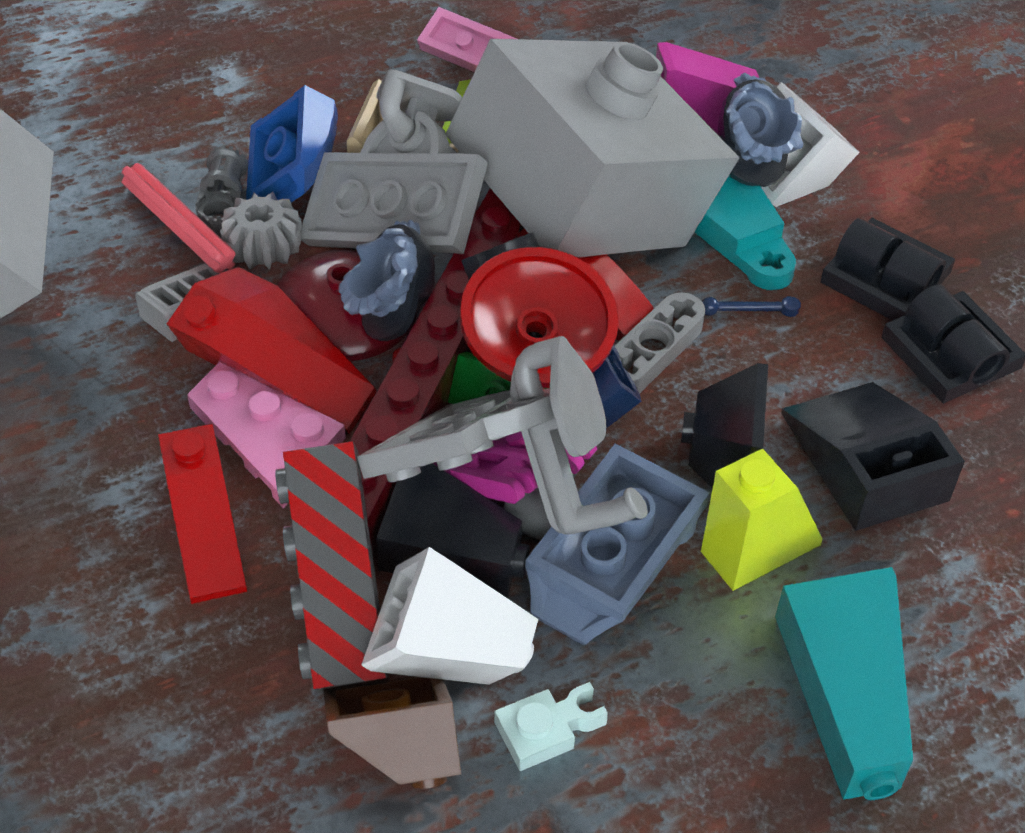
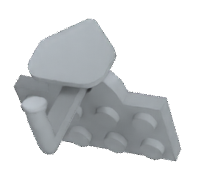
(399, 175)
(550, 421)

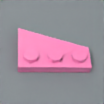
(259, 421)

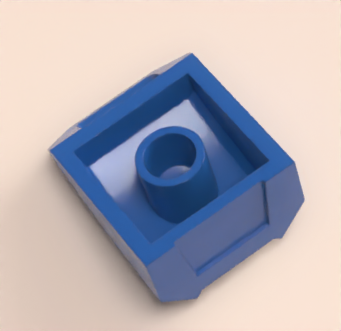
(290, 145)

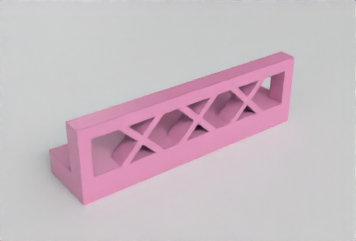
(457, 38)

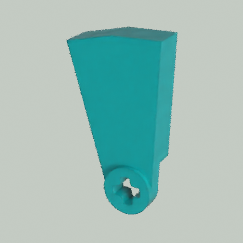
(749, 234)

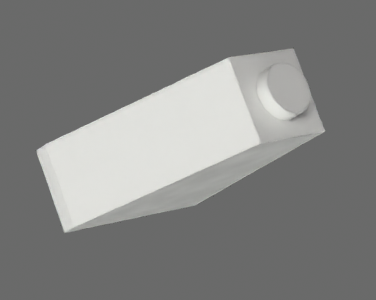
(448, 625)

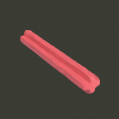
(178, 218)

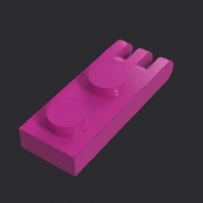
(497, 474)

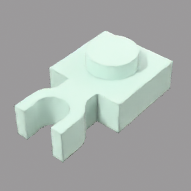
(543, 729)

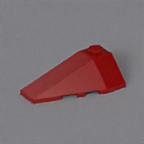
(268, 338)

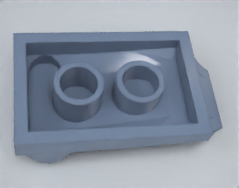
(598, 575)

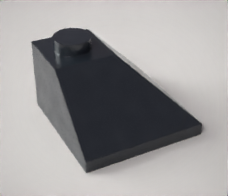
(726, 421)

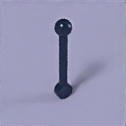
(789, 306)

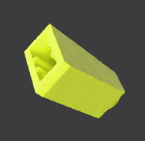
(755, 521)

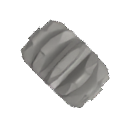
(262, 230)

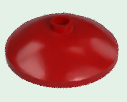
(542, 294)

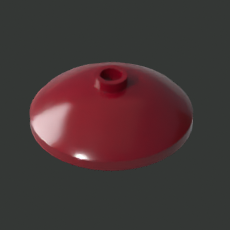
(315, 290)

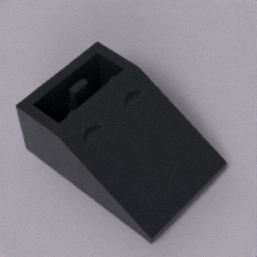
(876, 453)

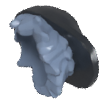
(759, 129)
(390, 281)

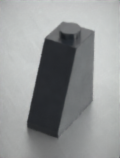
(457, 523)

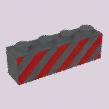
(333, 563)

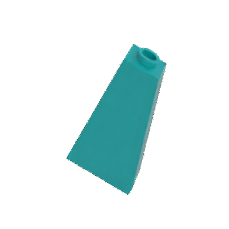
(853, 676)

